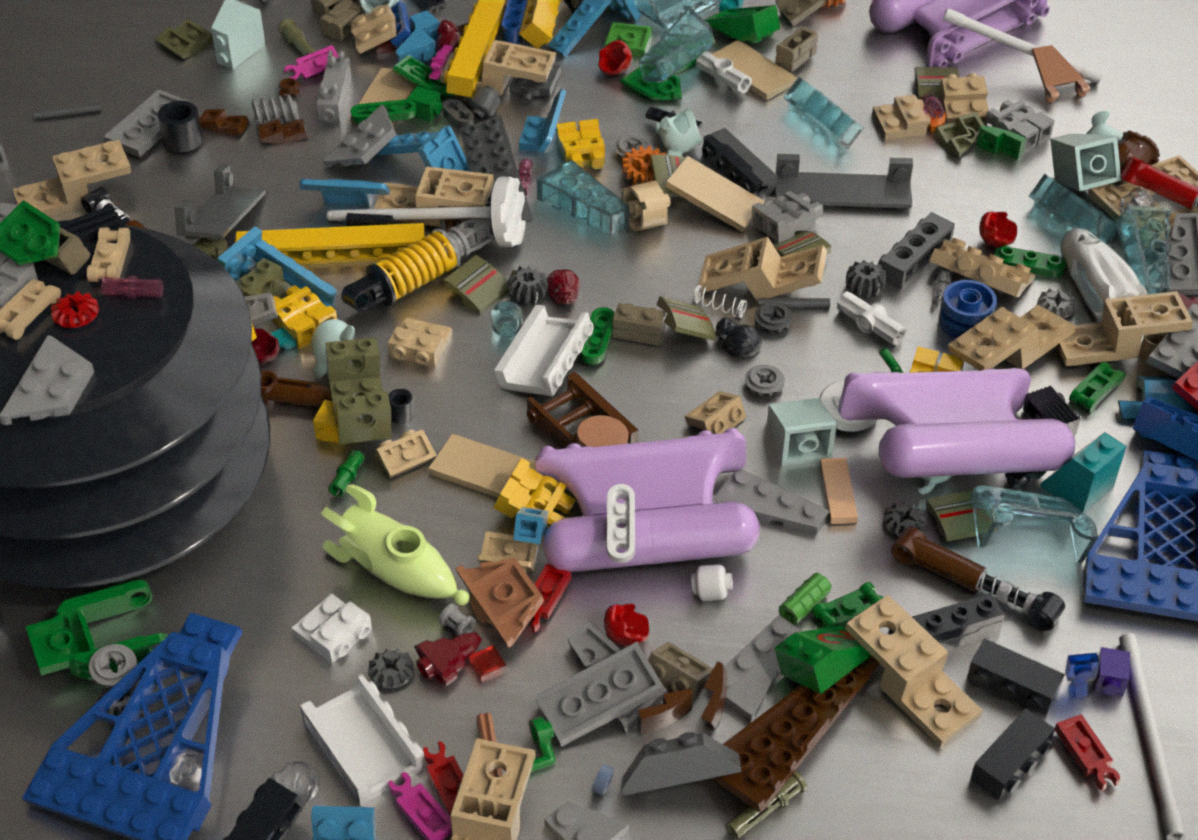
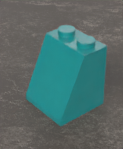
(1088, 473)

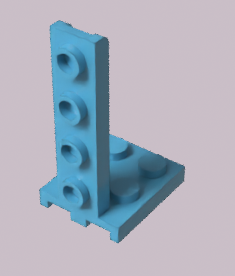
(585, 17)
(435, 148)
(251, 249)

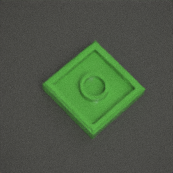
(635, 36)

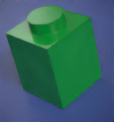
(427, 103)

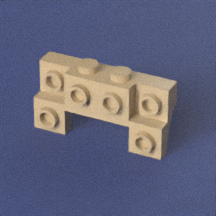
(987, 270)

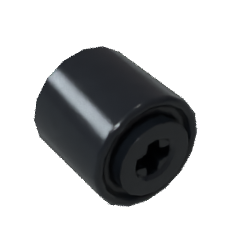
(180, 126)

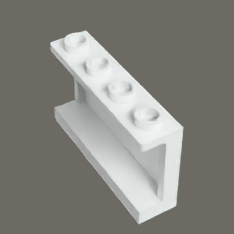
(542, 352)
(363, 740)

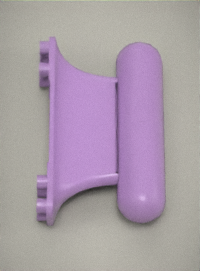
(949, 40)
(956, 422)
(672, 501)

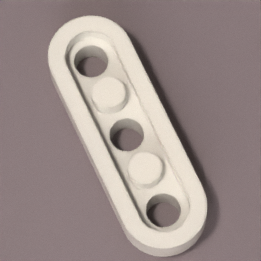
(624, 514)

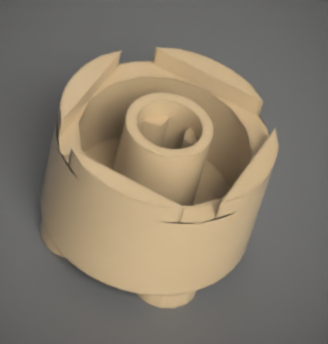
(646, 206)

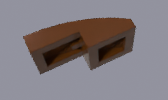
(218, 121)
(277, 133)
(717, 687)
(657, 717)

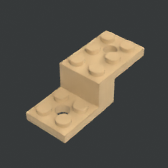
(511, 60)
(74, 172)
(438, 190)
(763, 269)
(1122, 328)
(1011, 338)
(914, 670)
(488, 804)

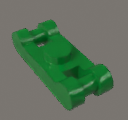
(1098, 385)
(846, 606)

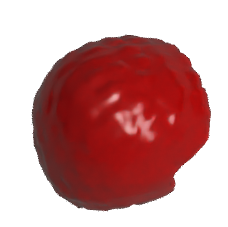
(615, 58)
(997, 229)
(625, 625)

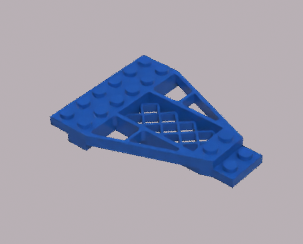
(1135, 582)
(116, 795)

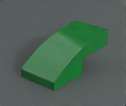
(998, 139)

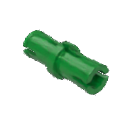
(346, 473)

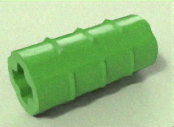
(805, 598)

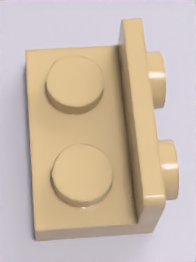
(717, 413)
(405, 453)

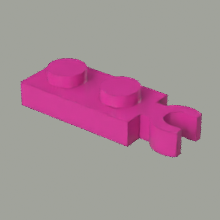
(439, 62)
(311, 64)
(421, 809)

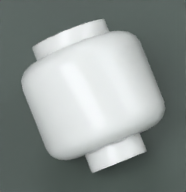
(711, 582)

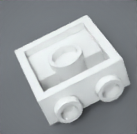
(333, 628)

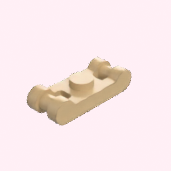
(108, 256)
(26, 307)

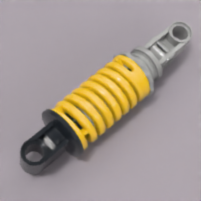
(417, 264)

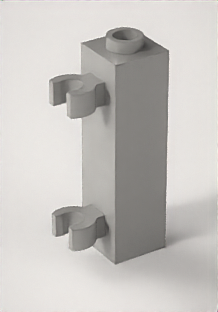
(334, 88)

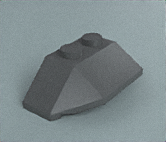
(678, 762)

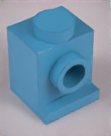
(530, 525)

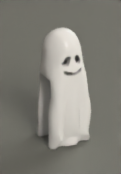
(1097, 270)

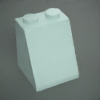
(237, 33)
(1085, 160)
(801, 431)

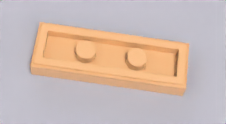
(838, 491)

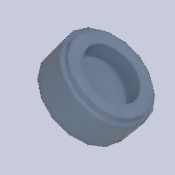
(603, 779)

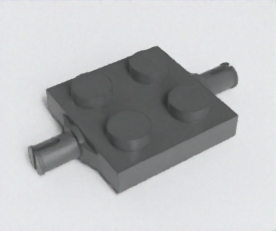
(530, 88)

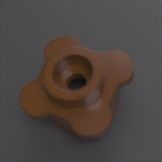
(289, 87)

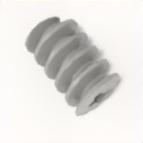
(275, 109)

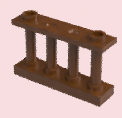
(590, 403)

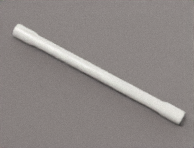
(962, 21)
(1169, 812)

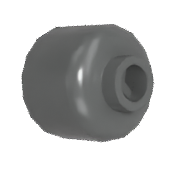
(485, 102)

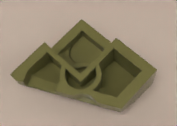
(960, 134)

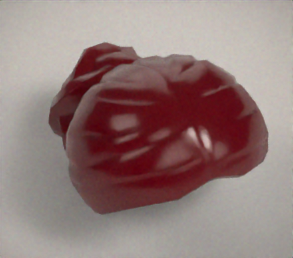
(447, 35)
(563, 286)
(265, 346)

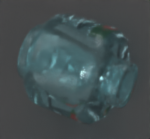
(507, 319)

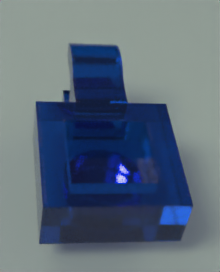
(1081, 669)

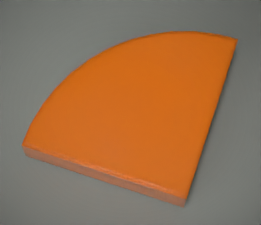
(936, 122)

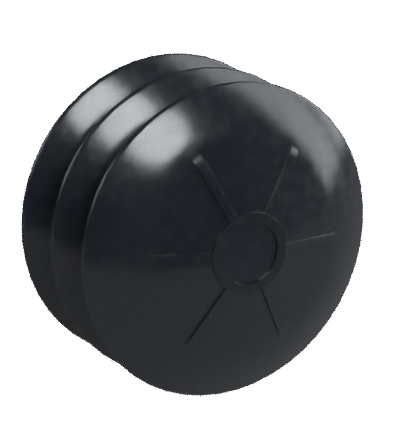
(159, 436)

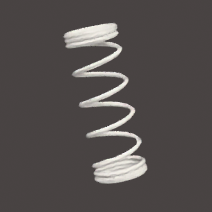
(740, 309)

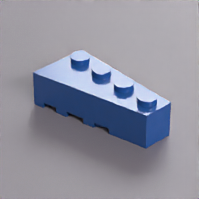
(1168, 426)

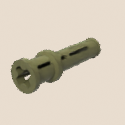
(295, 36)
(750, 816)

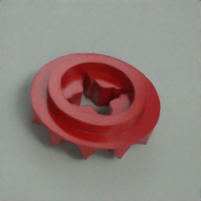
(67, 317)

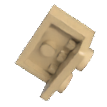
(502, 546)

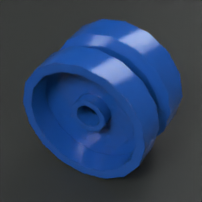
(965, 305)

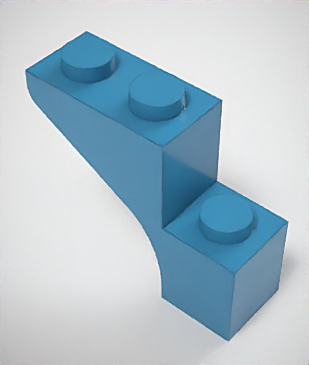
(422, 38)

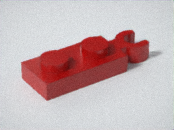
(551, 585)
(1087, 750)
(444, 775)

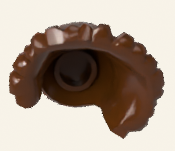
(1137, 146)

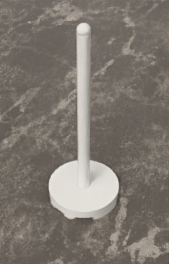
(504, 212)

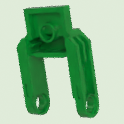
(67, 638)

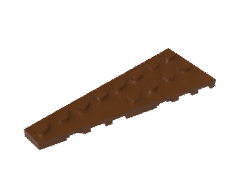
(786, 734)

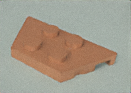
(503, 595)

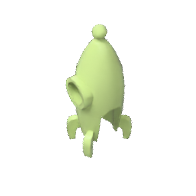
(391, 550)

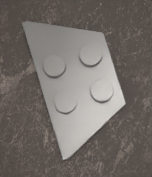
(364, 141)
(49, 384)

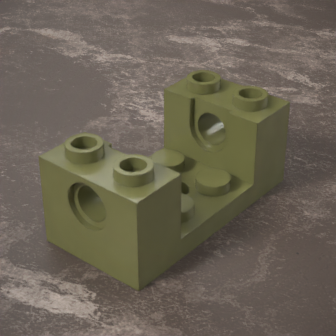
(264, 278)
(356, 390)

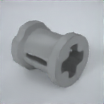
(456, 620)

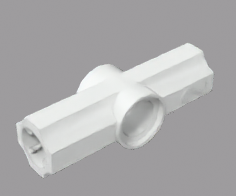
(724, 72)
(871, 318)

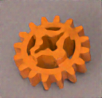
(637, 164)

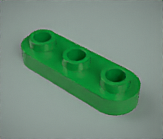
(396, 109)
(1040, 263)
(597, 344)

